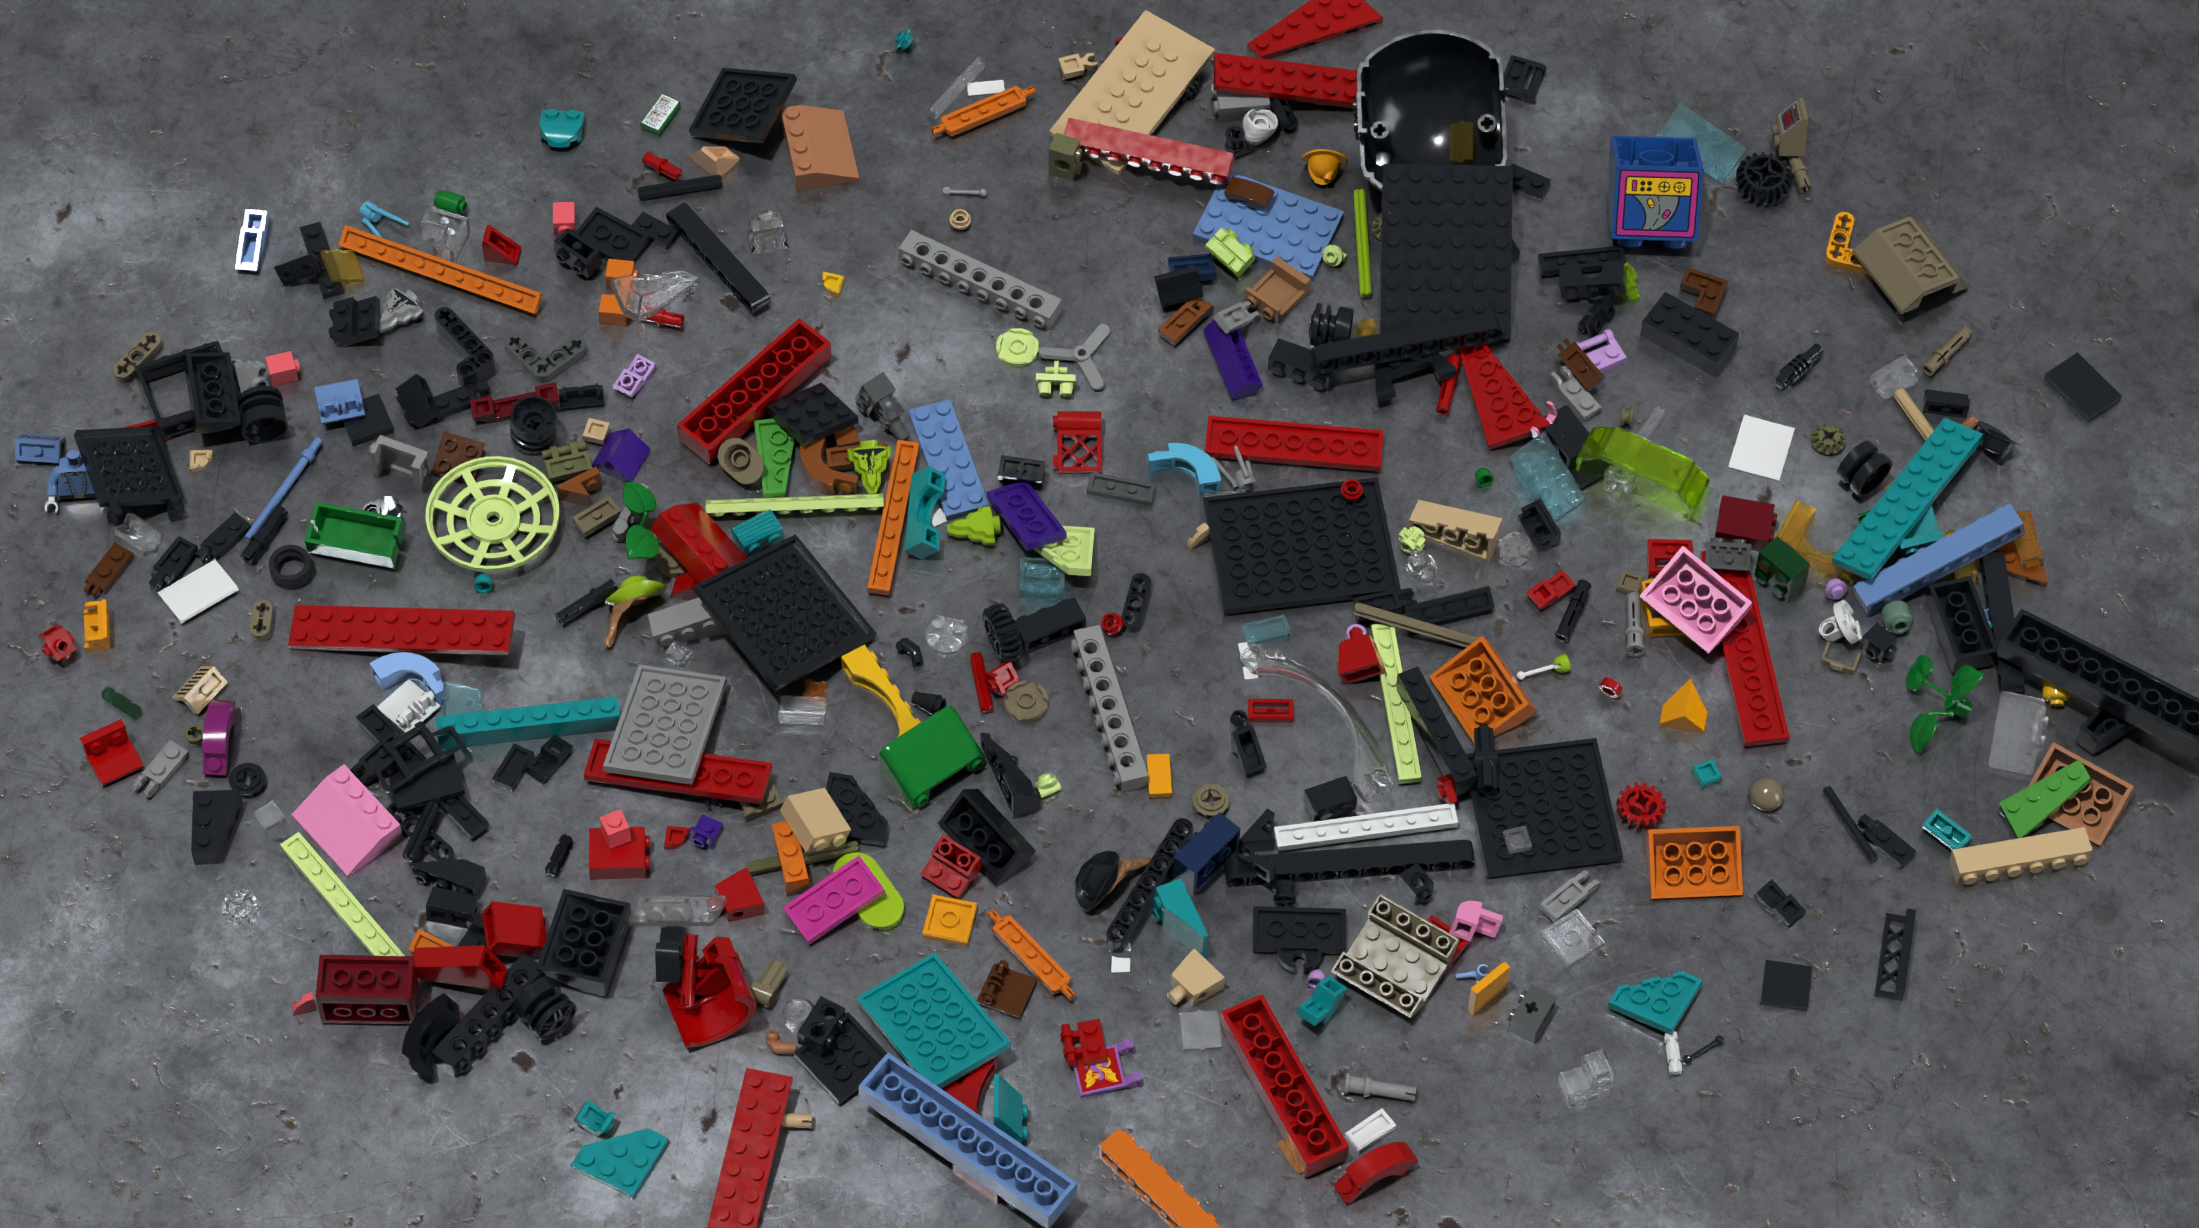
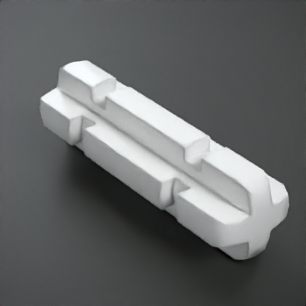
(1673, 1053)

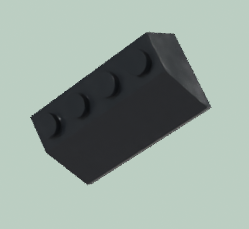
(987, 833)

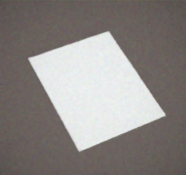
(1761, 447)

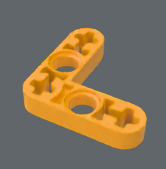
(1845, 254)

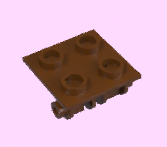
(454, 451)
(1006, 990)

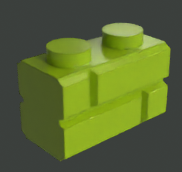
(1230, 252)

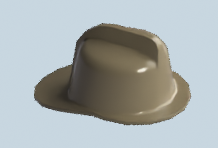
(740, 460)

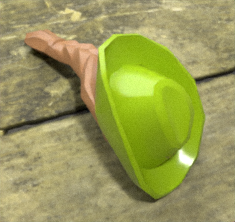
(631, 592)

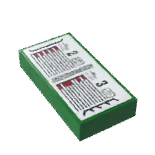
(660, 114)

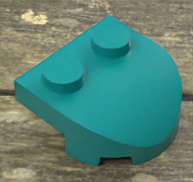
(561, 127)

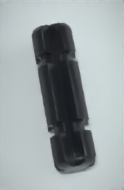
(558, 855)

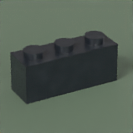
(1296, 363)
(1050, 624)

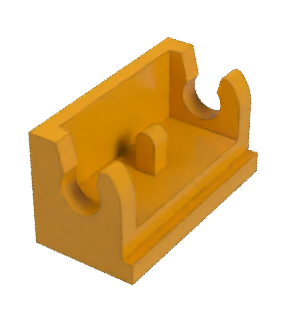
(96, 626)

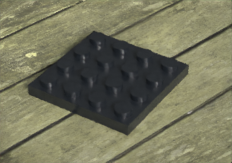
(742, 105)

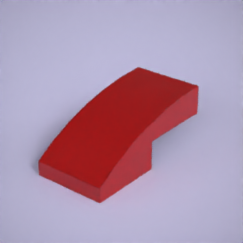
(1551, 591)

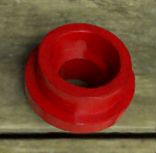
(1351, 484)
(1107, 622)

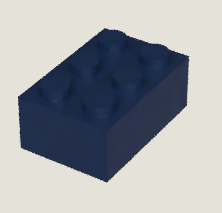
(1206, 852)

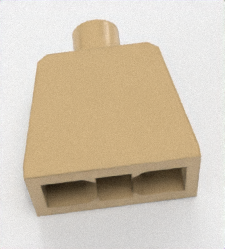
(1195, 980)

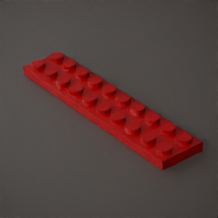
(401, 629)
(1752, 671)

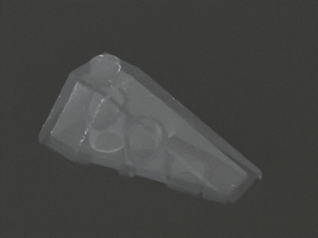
(651, 293)

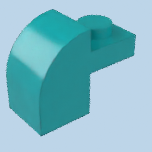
(1323, 1001)

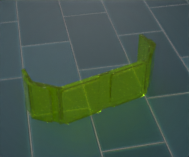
(1647, 461)

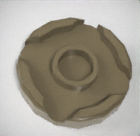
(1026, 702)

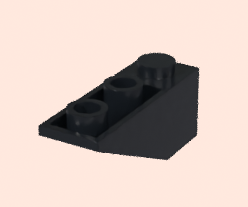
(451, 875)

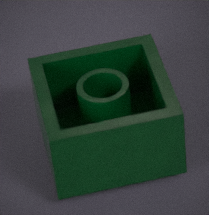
(1781, 569)

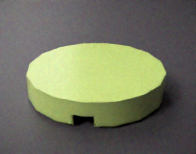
(1017, 348)

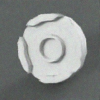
(1844, 624)

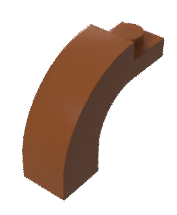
(822, 477)

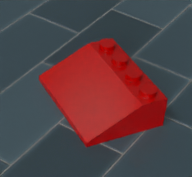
(696, 541)

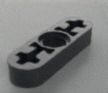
(1134, 594)

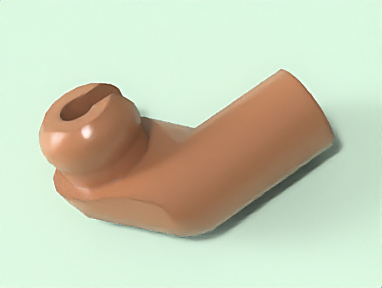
(777, 1045)

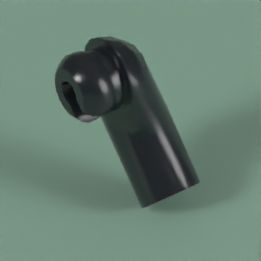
(914, 650)

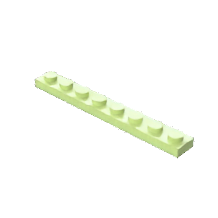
(785, 504)
(1397, 713)
(338, 897)

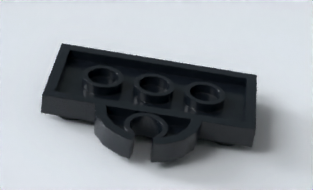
(1299, 933)

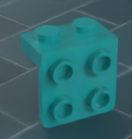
(1922, 535)

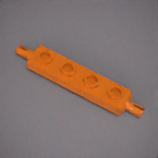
(983, 111)
(1031, 954)

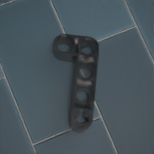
(467, 346)
(669, 953)

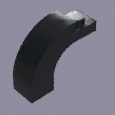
(426, 1029)

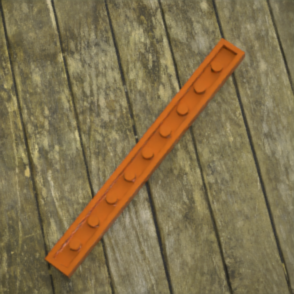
(440, 269)

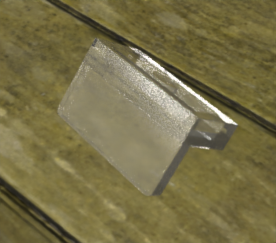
(802, 710)

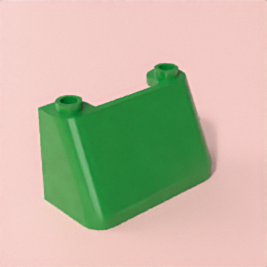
(929, 756)

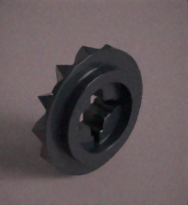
(255, 774)

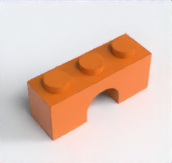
(609, 309)
(791, 859)

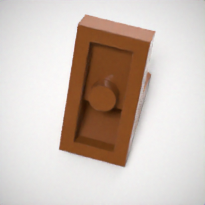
(576, 488)

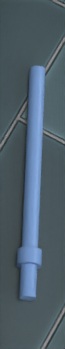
(305, 458)

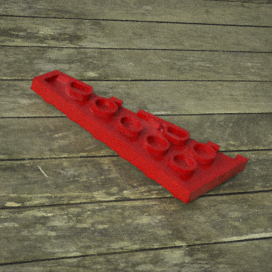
(1314, 23)
(1500, 401)

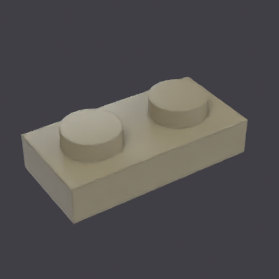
(596, 516)

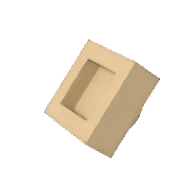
(596, 431)

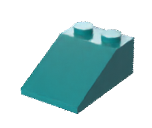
(1179, 917)
(1009, 1109)

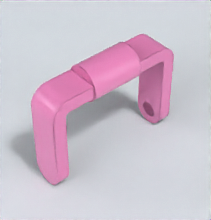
(1551, 418)

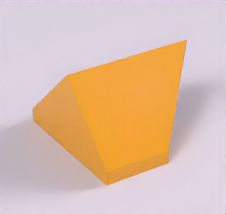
(1684, 710)

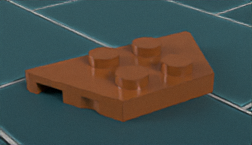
(2013, 566)

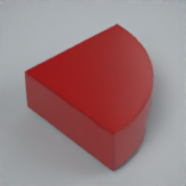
(675, 837)

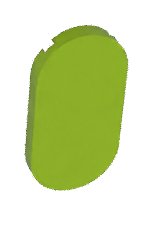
(888, 908)

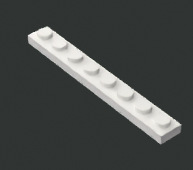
(1365, 827)

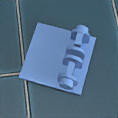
(339, 401)

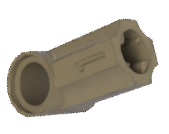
(767, 986)

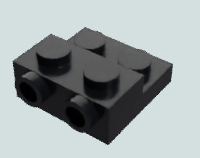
(354, 320)

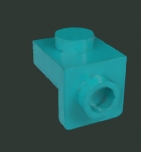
(594, 1119)

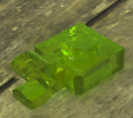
(1632, 279)

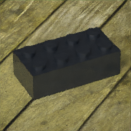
(1689, 334)
(1961, 624)

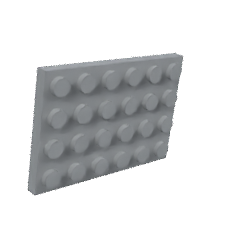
(665, 724)

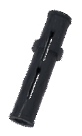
(260, 539)
(594, 597)
(1576, 603)

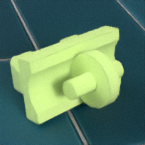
(1064, 380)

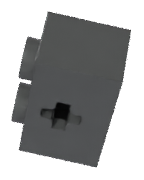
(1540, 1005)

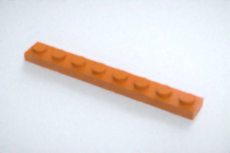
(893, 518)

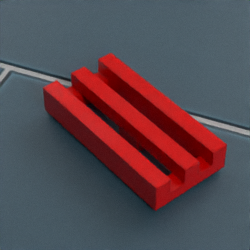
(1270, 714)

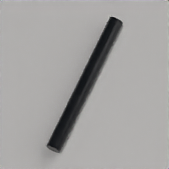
(1850, 824)

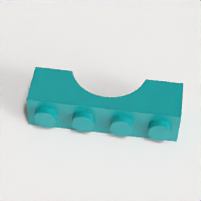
(925, 490)

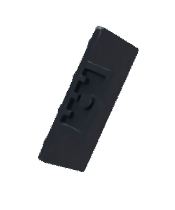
(1568, 439)

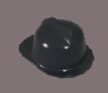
(1995, 441)

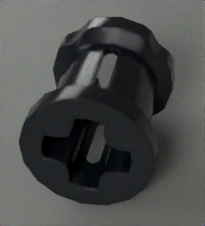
(1237, 137)

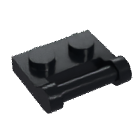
(1516, 74)

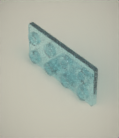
(1717, 149)
(1546, 477)

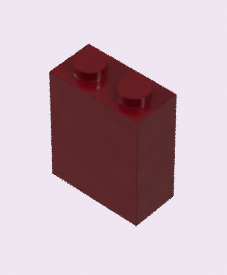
(1746, 521)

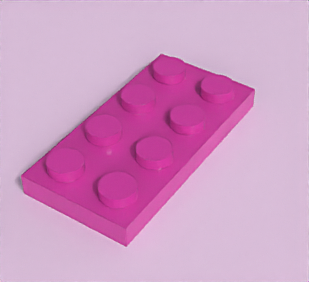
(834, 899)

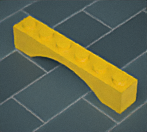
(864, 672)

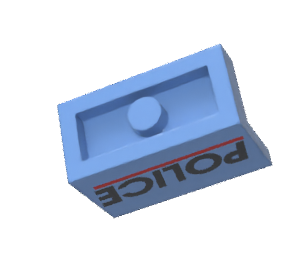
(38, 448)

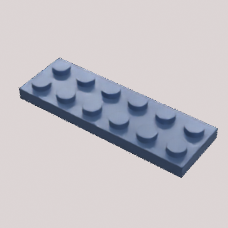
(947, 452)

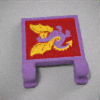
(1106, 1075)

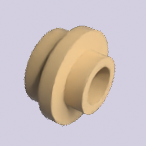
(960, 214)

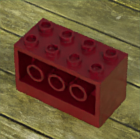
(367, 989)

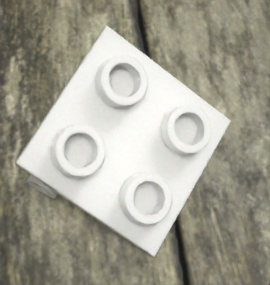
(409, 706)

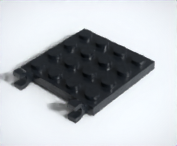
(129, 469)

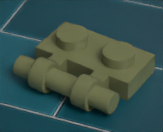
(566, 466)

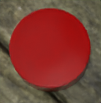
(1610, 687)

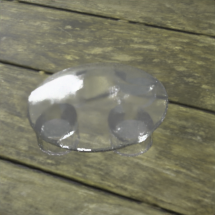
(946, 635)

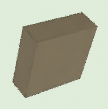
(1629, 582)

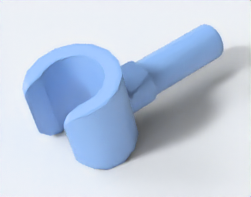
(1474, 974)

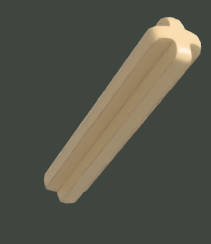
(1913, 413)

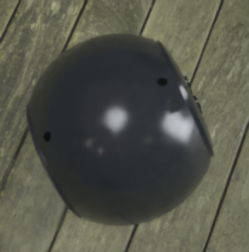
(1417, 89)

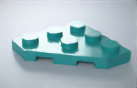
(1657, 1000)
(621, 1160)

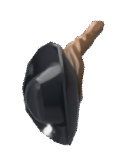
(1101, 875)

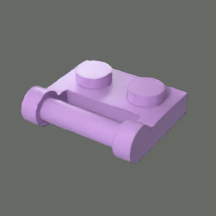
(1607, 356)

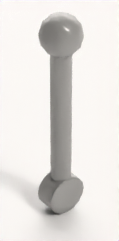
(947, 191)

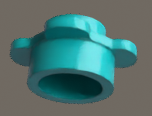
(903, 39)

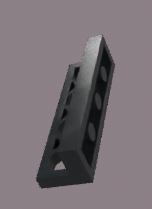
(1904, 955)

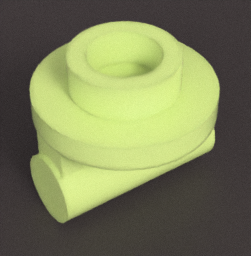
(1333, 255)
(1047, 784)

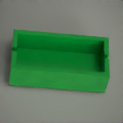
(355, 535)

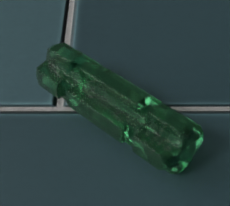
(121, 702)

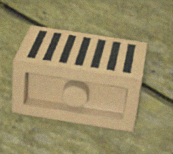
(201, 688)

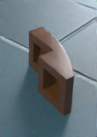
(1251, 192)

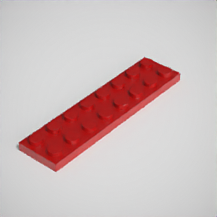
(1284, 80)
(1294, 443)
(715, 778)
(750, 1150)

